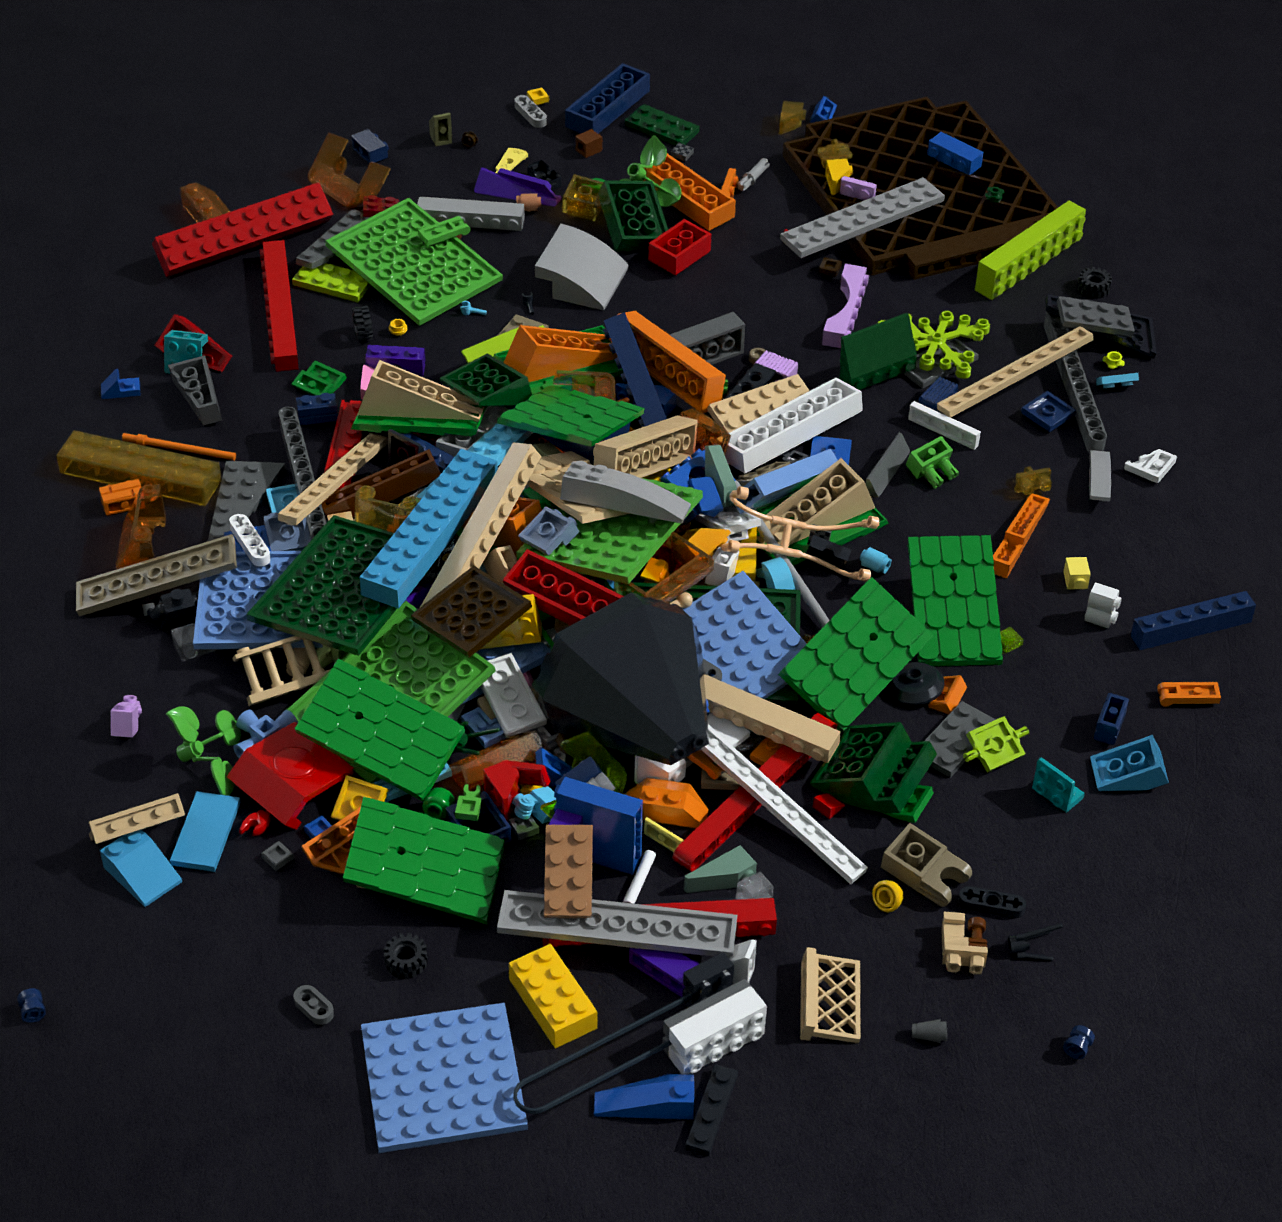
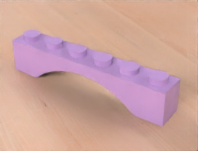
(853, 286)

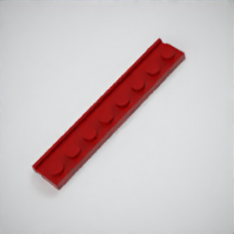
(344, 437)

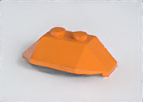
(670, 802)
(332, 846)

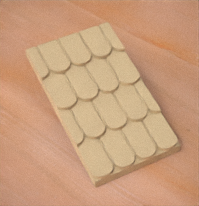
(548, 482)

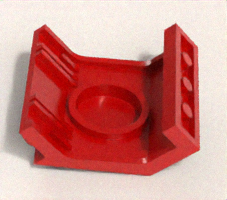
(287, 773)

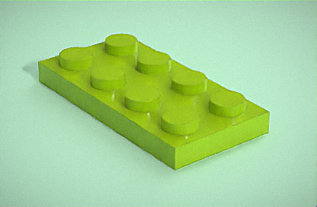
(332, 281)

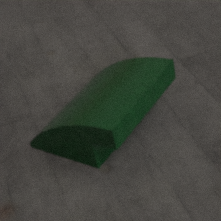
(875, 767)

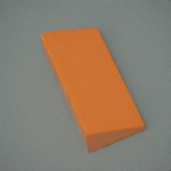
(951, 695)

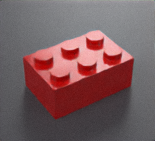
(679, 247)

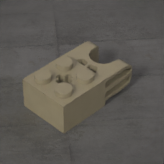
(924, 864)

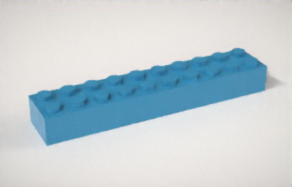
(428, 529)

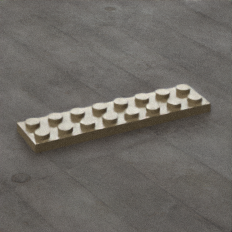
(156, 575)

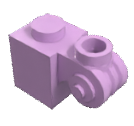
(125, 717)

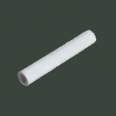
(639, 877)

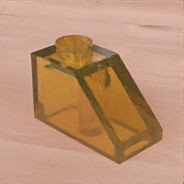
(791, 116)

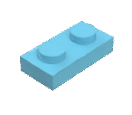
(1124, 379)

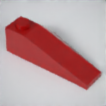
(215, 355)

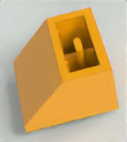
(706, 538)

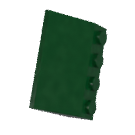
(631, 213)
(878, 352)
(489, 382)

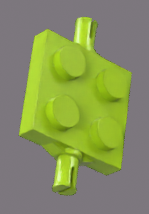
(995, 744)

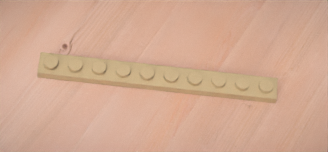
(1014, 372)
(332, 479)

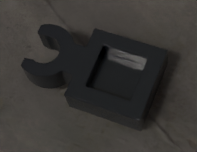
(791, 457)

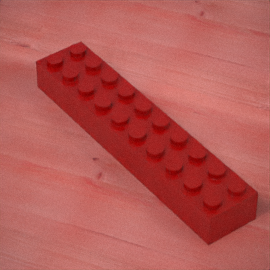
(242, 229)

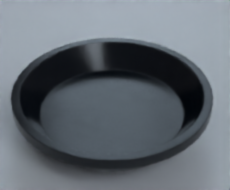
(916, 684)

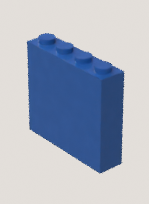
(614, 820)

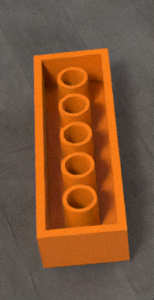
(699, 197)

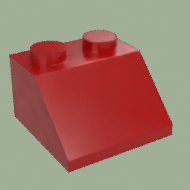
(502, 786)

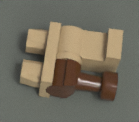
(963, 950)

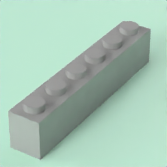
(476, 213)

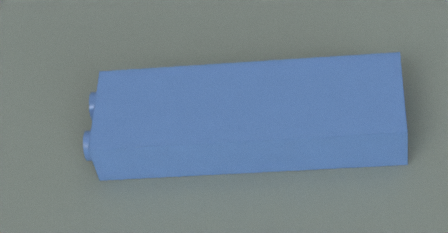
(786, 479)

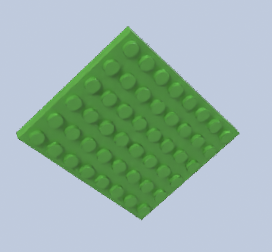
(407, 271)
(617, 545)
(414, 665)

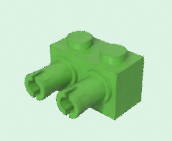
(930, 457)

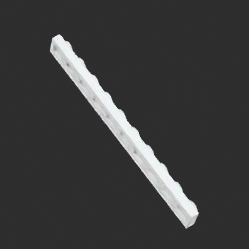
(783, 807)

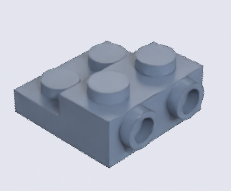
(549, 530)
(284, 536)

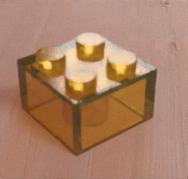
(582, 198)

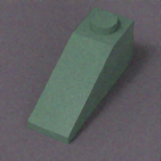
(718, 468)
(721, 872)

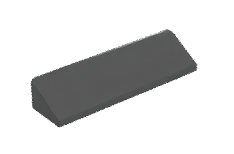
(887, 466)

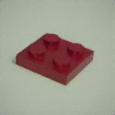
(373, 205)

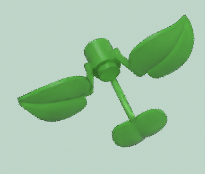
(655, 154)
(187, 726)

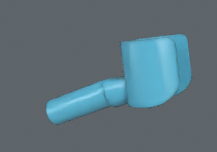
(466, 309)

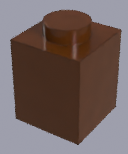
(589, 143)

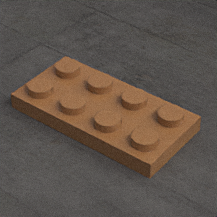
(568, 871)

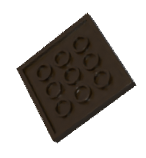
(471, 611)

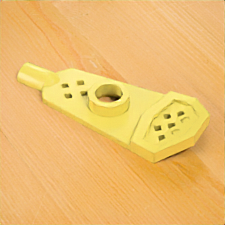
(511, 156)

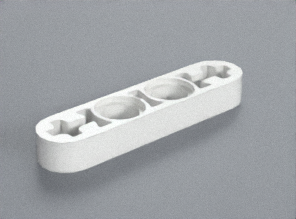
(251, 539)

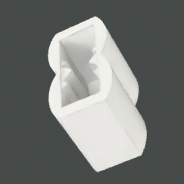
(1102, 605)

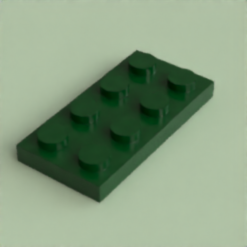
(662, 125)

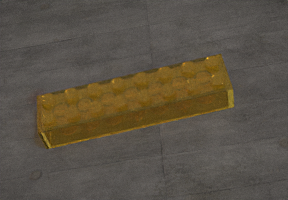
(119, 461)

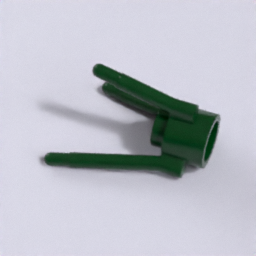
(465, 737)

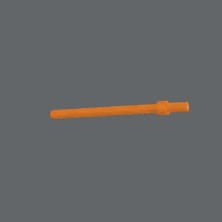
(141, 439)

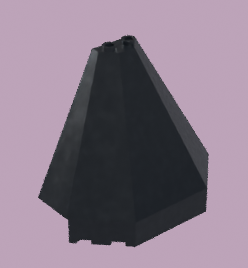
(629, 680)

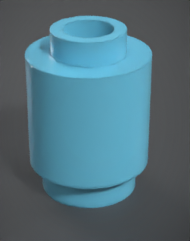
(875, 560)

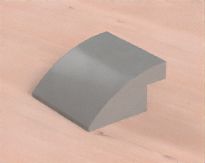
(580, 268)

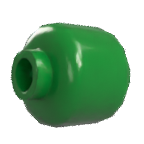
(436, 803)

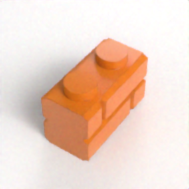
(119, 496)

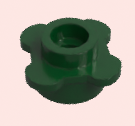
(994, 194)

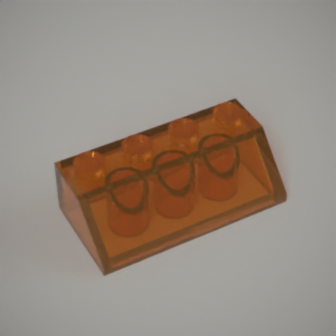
(202, 202)
(514, 748)

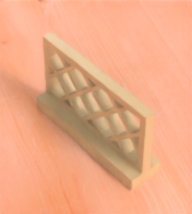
(136, 819)
(809, 997)

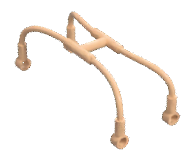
(733, 546)

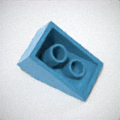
(1130, 766)
(140, 867)

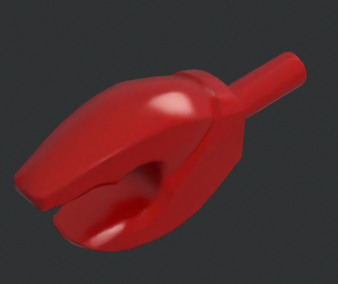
(259, 819)

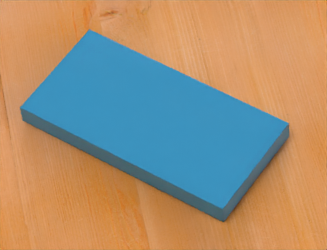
(205, 831)

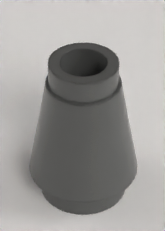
(930, 1031)

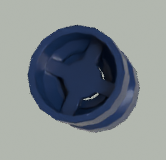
(31, 1005)
(1077, 1046)

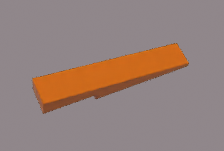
(1018, 534)

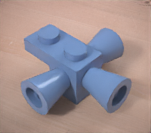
(260, 728)

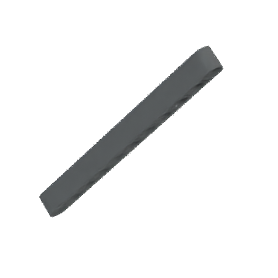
(1077, 389)
(299, 463)

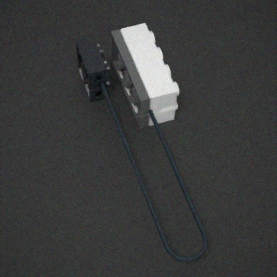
(716, 1021)

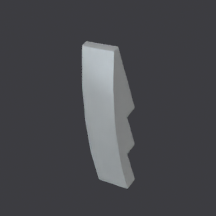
(1100, 475)

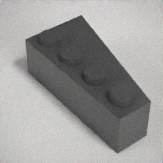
(196, 386)

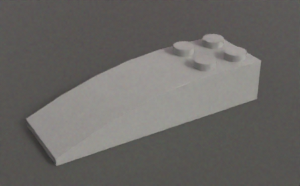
(621, 492)

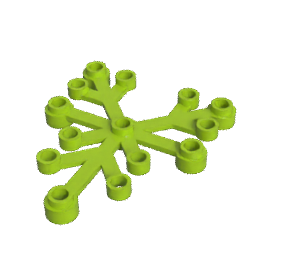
(937, 340)

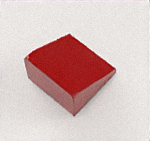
(827, 805)

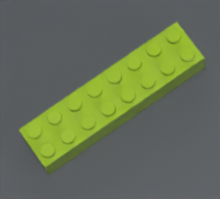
(1030, 250)

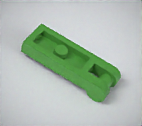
(443, 230)

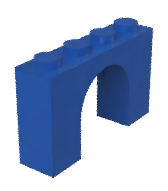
(680, 476)

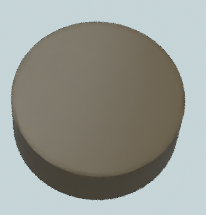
(754, 354)

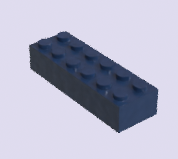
(607, 99)

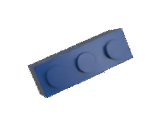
(955, 153)

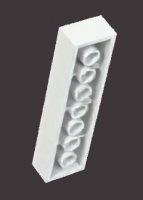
(792, 424)

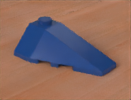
(658, 1097)

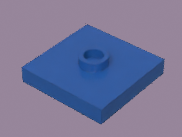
(840, 447)

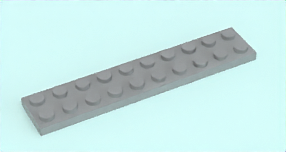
(862, 217)
(622, 925)

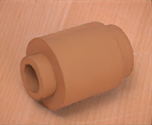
(530, 201)

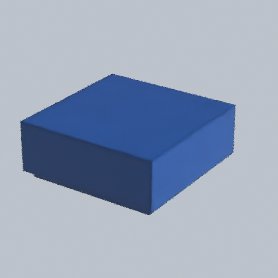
(316, 827)

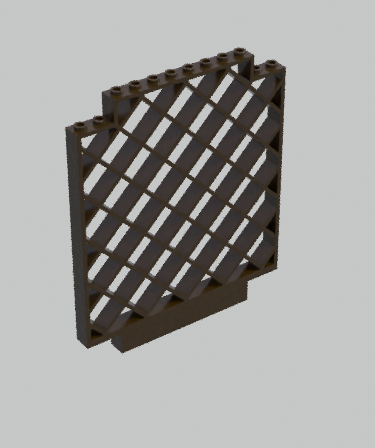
(953, 246)

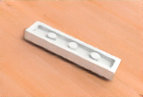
(944, 425)

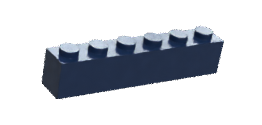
(1193, 620)

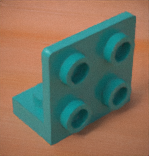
(182, 346)
(1056, 786)

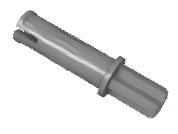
(750, 177)

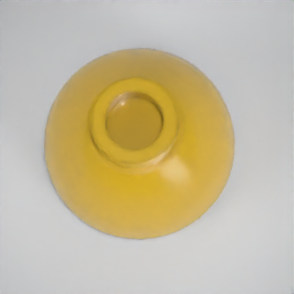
(887, 895)

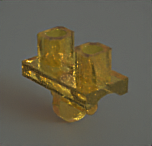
(834, 151)
(1033, 479)

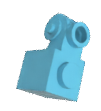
(531, 803)

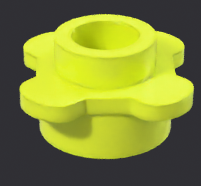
(1113, 360)

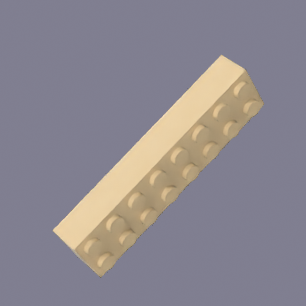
(649, 447)

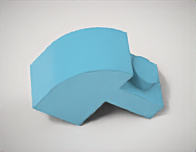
(776, 574)

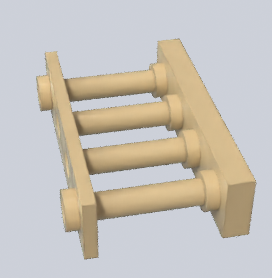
(278, 688)

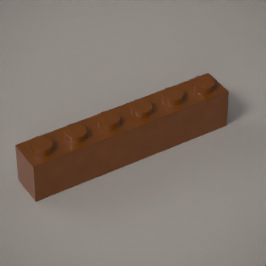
(388, 483)

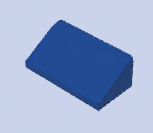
(823, 110)
(711, 502)

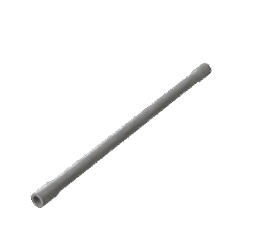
(798, 582)

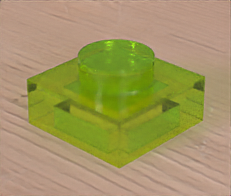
(1010, 639)

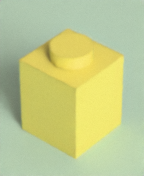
(1076, 573)

